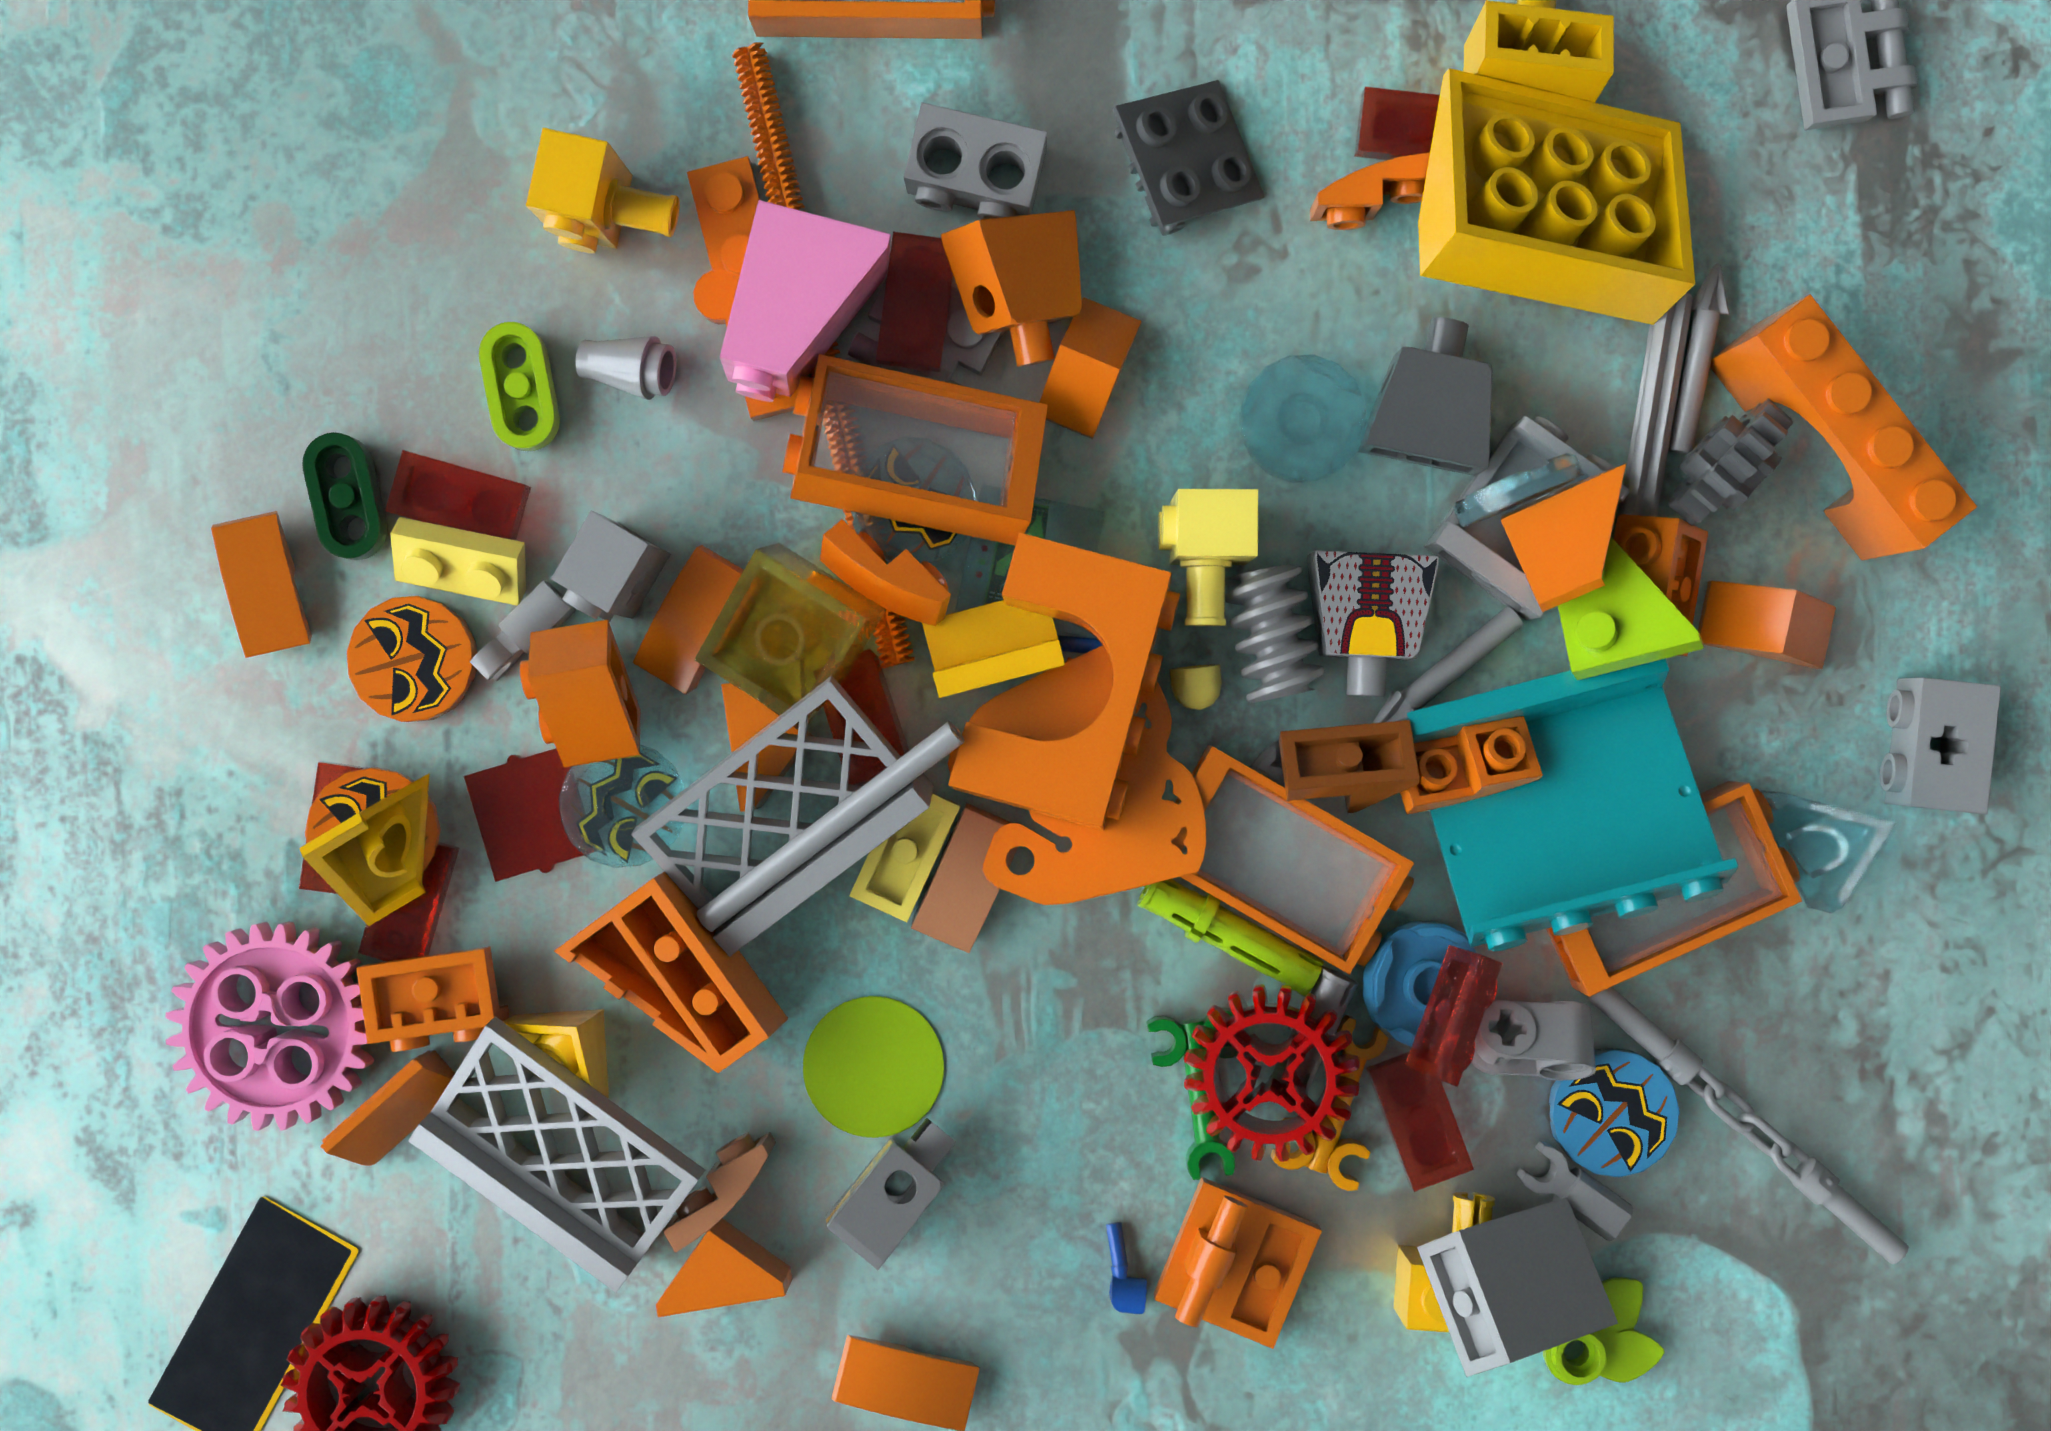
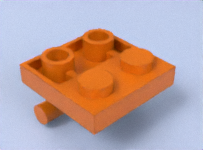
(1236, 1263)

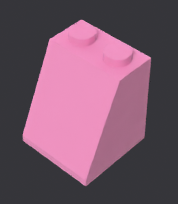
(796, 296)

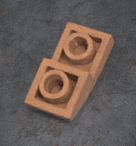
(959, 891)
(729, 1178)

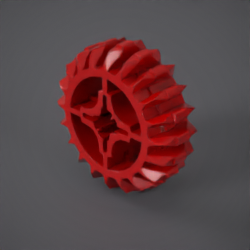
(1293, 1096)
(328, 1348)

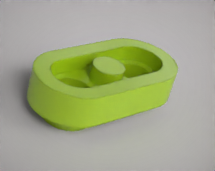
(518, 389)

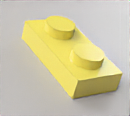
(458, 561)
(902, 863)

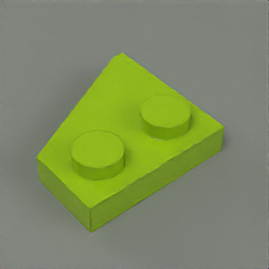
(1623, 622)

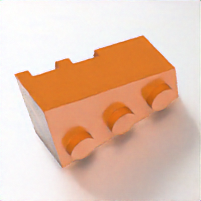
(677, 974)

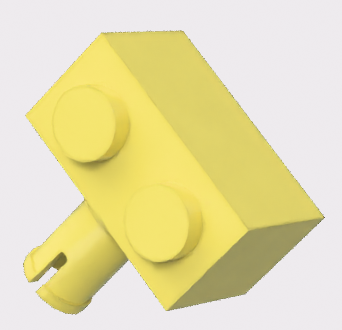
(1205, 536)

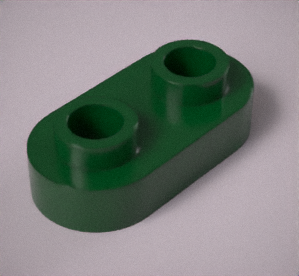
(341, 500)

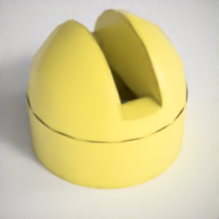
(1196, 685)

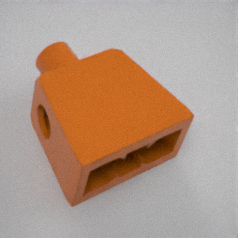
(1018, 277)

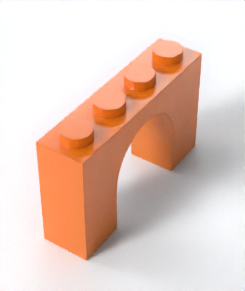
(1899, 484)
(1123, 609)

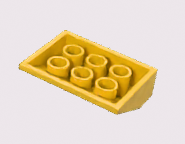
(1555, 200)

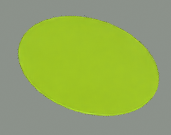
(873, 1067)

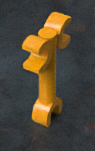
(1330, 1153)

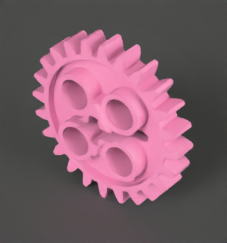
(269, 1081)

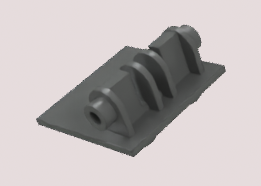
(1186, 154)

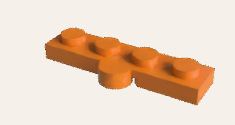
(726, 208)

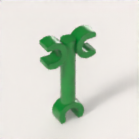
(1182, 1042)

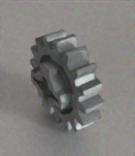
(1730, 462)

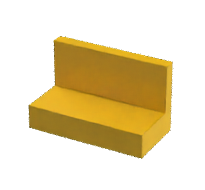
(990, 647)

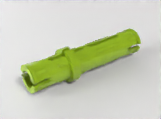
(1207, 920)

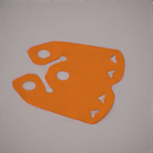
(1128, 850)

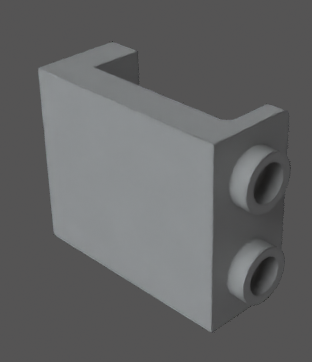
(1483, 549)
(1516, 1286)

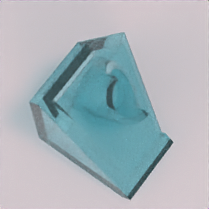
(1827, 845)

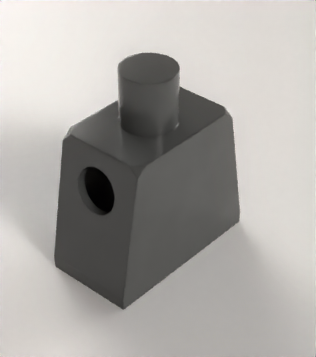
(1434, 405)

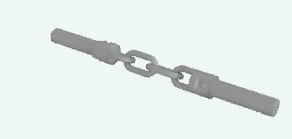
(1809, 1177)

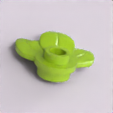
(1613, 1352)

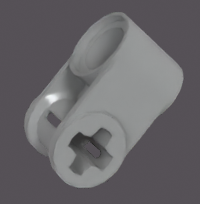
(1544, 1040)

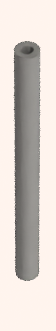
(830, 826)

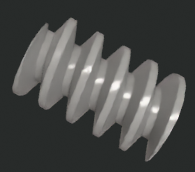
(1273, 632)

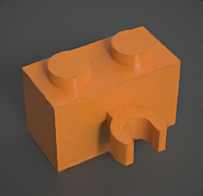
(582, 693)

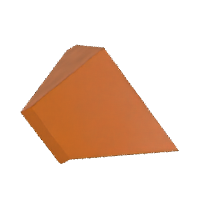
(1566, 537)

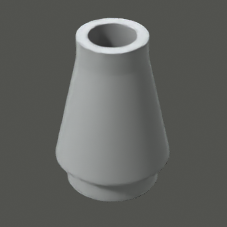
(631, 364)

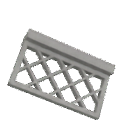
(821, 867)
(534, 1185)

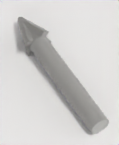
(1708, 305)
(1450, 667)

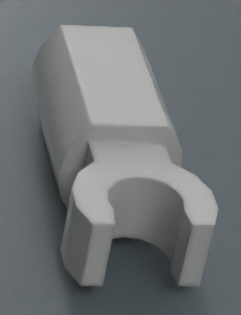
(537, 612)
(1589, 1199)

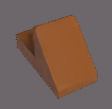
(1349, 761)

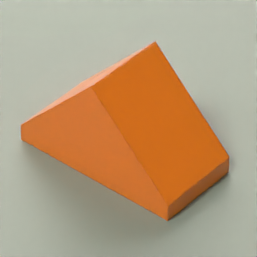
(1088, 367)
(1766, 622)
(745, 719)
(724, 1272)

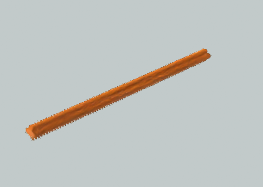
(781, 191)

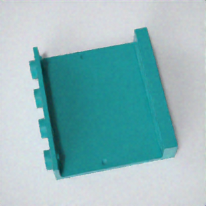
(1599, 830)

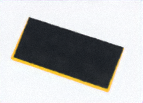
(250, 1320)

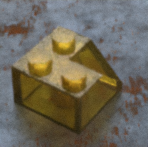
(787, 629)

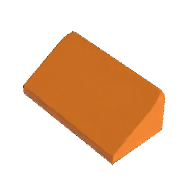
(390, 1111)

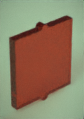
(521, 814)

